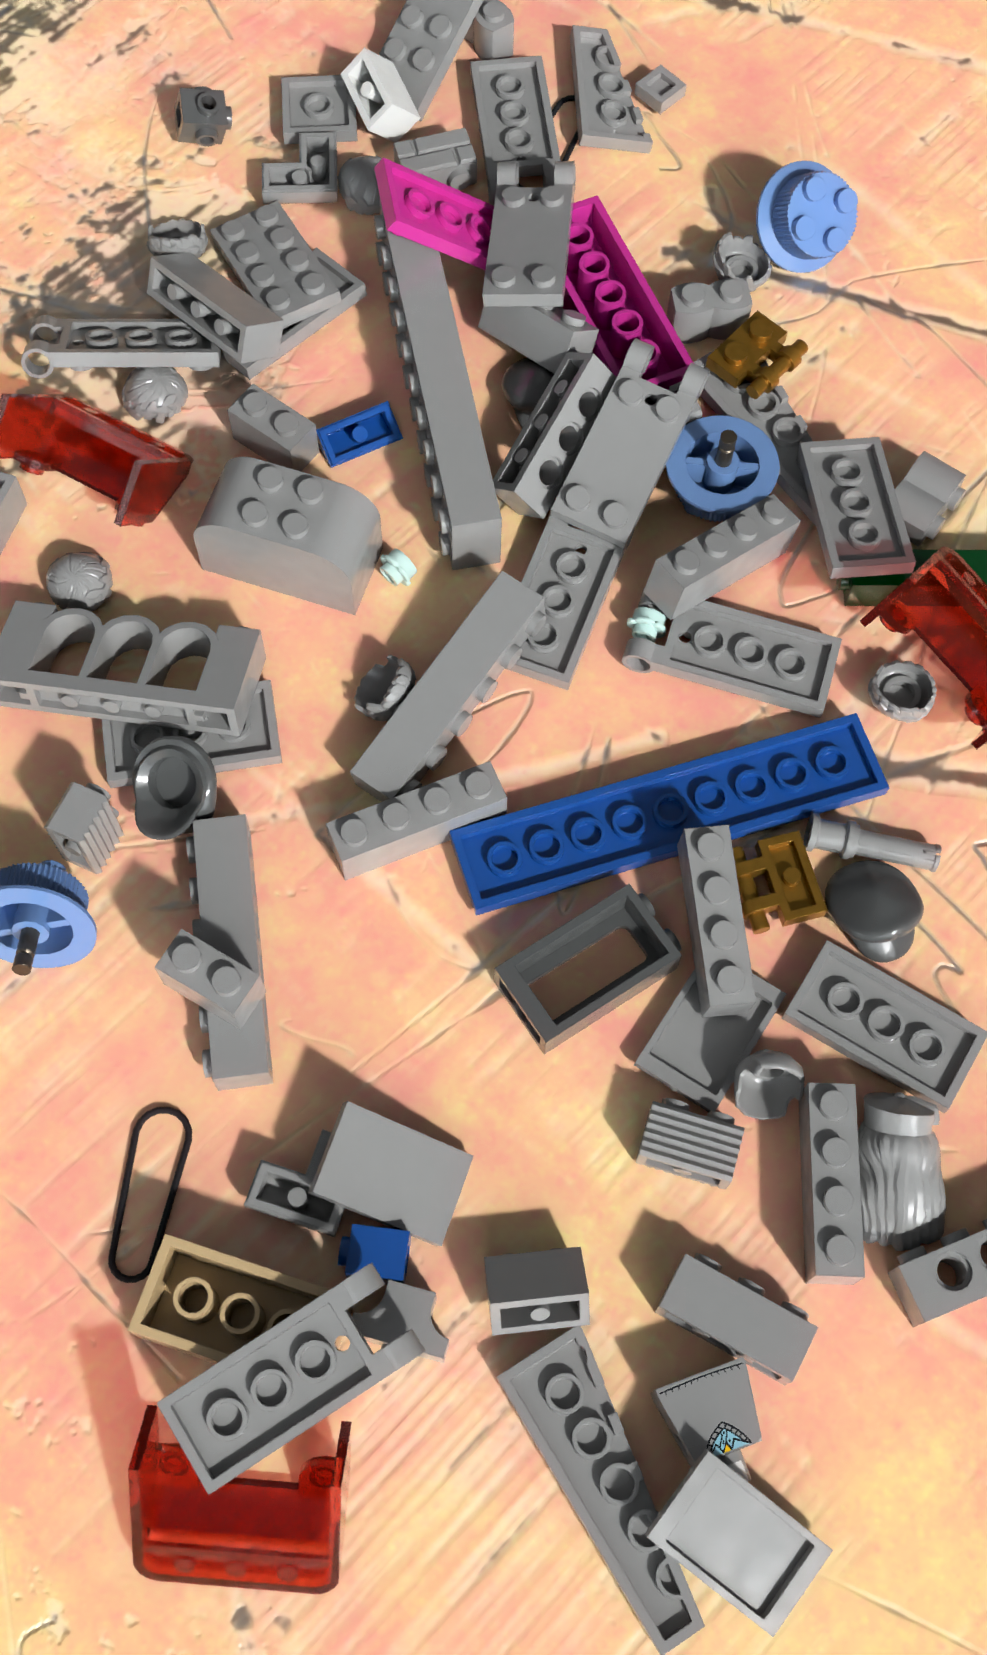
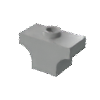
(398, 1312)

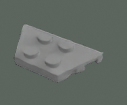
(426, 44)

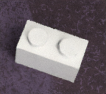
(380, 95)

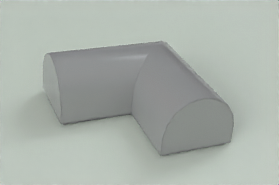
(308, 180)
(286, 1196)

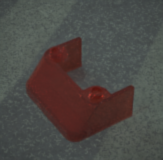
(93, 449)
(949, 612)
(244, 1531)

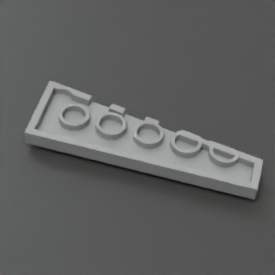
(775, 418)
(586, 1449)

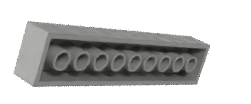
(441, 400)

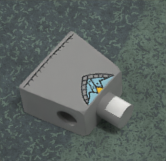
(712, 1413)

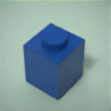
(377, 1245)

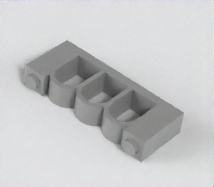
(40, 631)

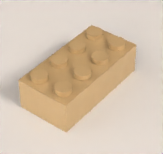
(214, 1301)

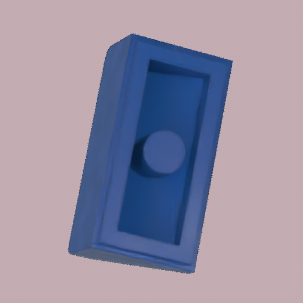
(358, 434)

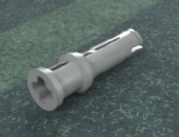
(851, 840)

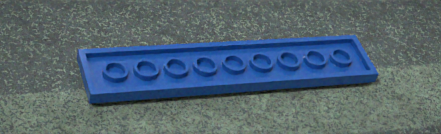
(645, 815)

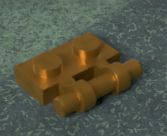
(748, 348)
(789, 879)

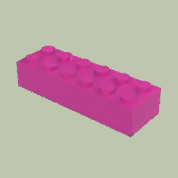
(616, 298)

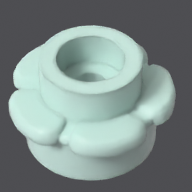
(397, 568)
(647, 623)

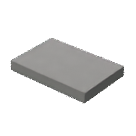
(391, 1174)

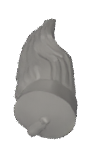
(900, 1172)

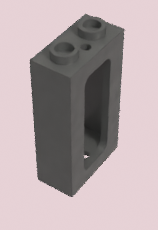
(620, 910)

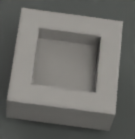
(660, 89)

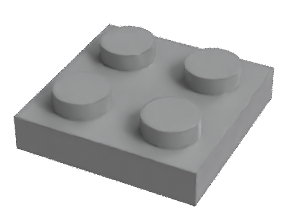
(317, 106)

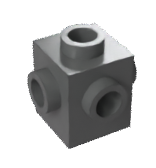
(202, 116)

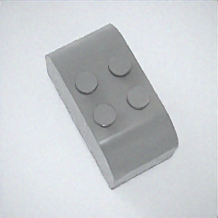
(290, 533)

